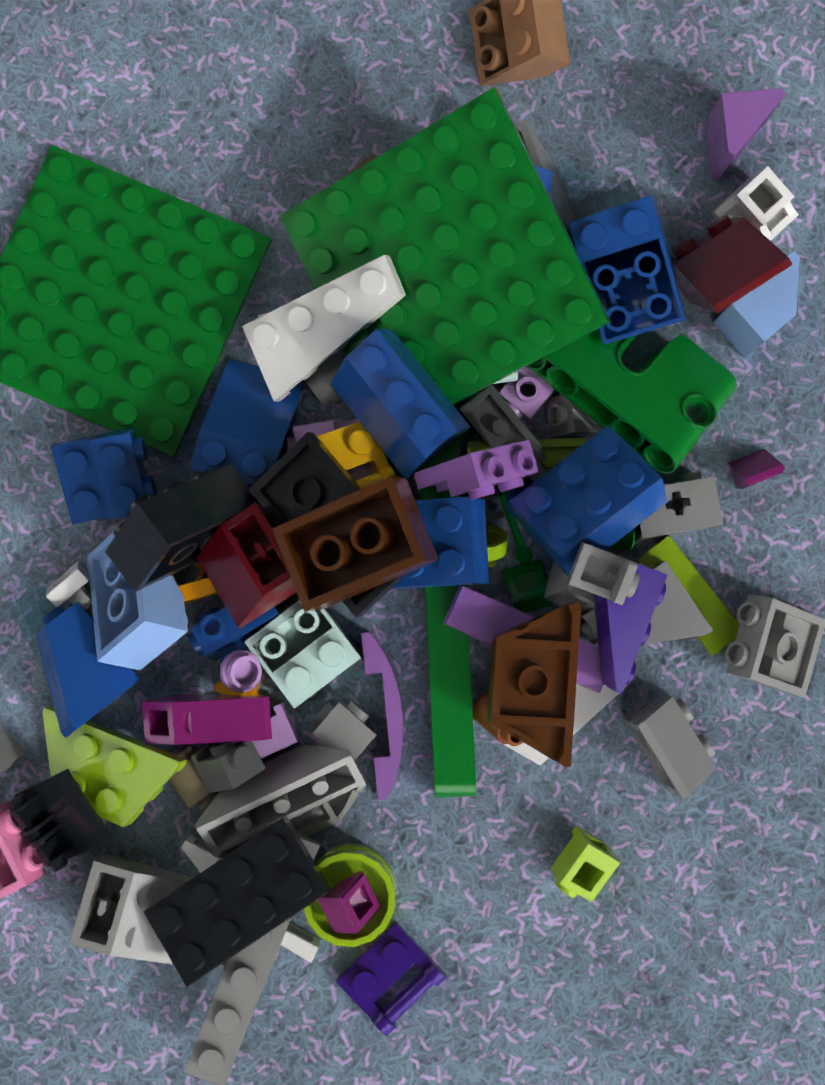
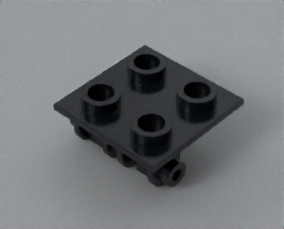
(61, 817)

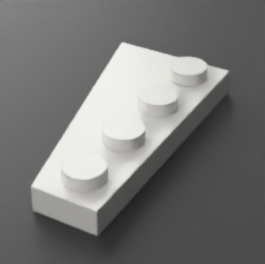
(313, 327)

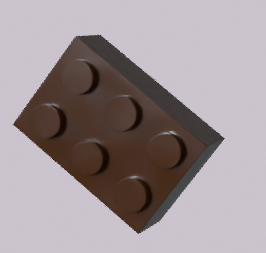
(355, 543)

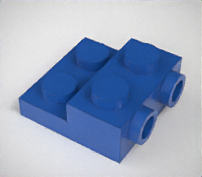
(102, 474)

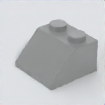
(672, 745)

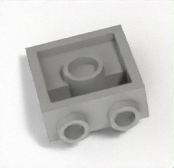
(775, 645)

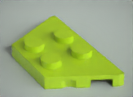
(111, 768)

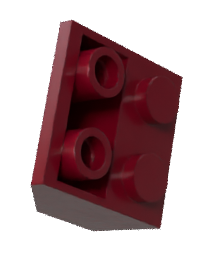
(247, 565)

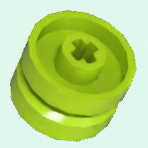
(339, 864)

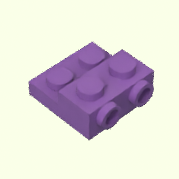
(481, 470)

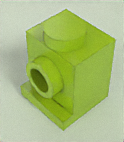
(584, 865)

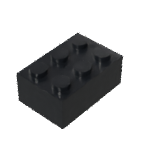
(175, 526)

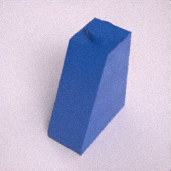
(75, 678)

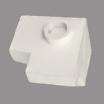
(762, 202)

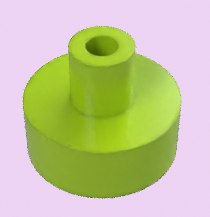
(496, 544)

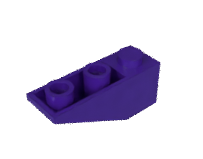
(626, 627)

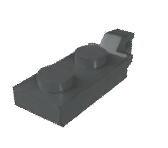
(499, 425)

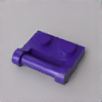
(380, 968)

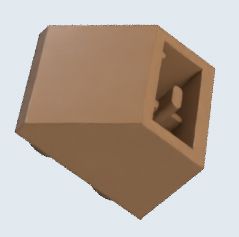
(518, 39)

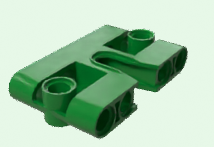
(645, 405)

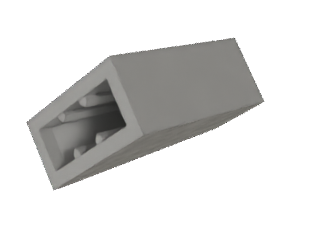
(672, 619)

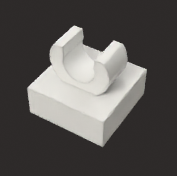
(70, 587)

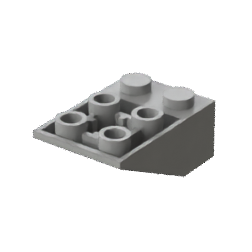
(114, 906)

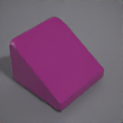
(755, 468)
(349, 904)

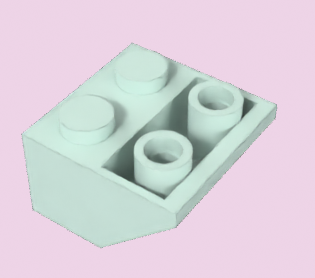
(303, 651)

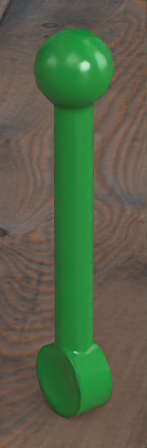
(523, 553)

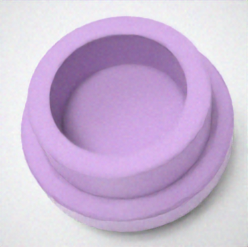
(240, 671)

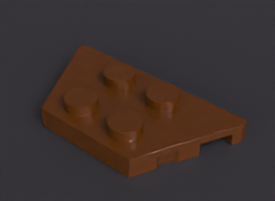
(536, 681)

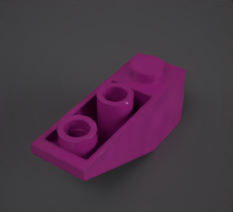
(206, 719)

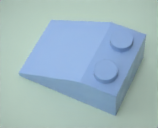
(129, 624)

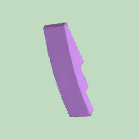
(486, 617)

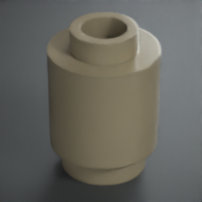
(190, 785)

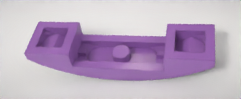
(385, 764)

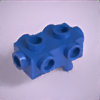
(219, 635)

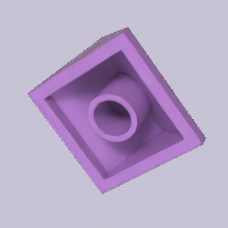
(735, 123)

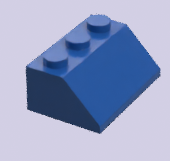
(397, 402)

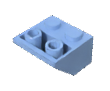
(761, 311)

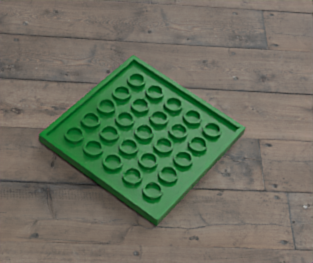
(472, 245)
(120, 298)

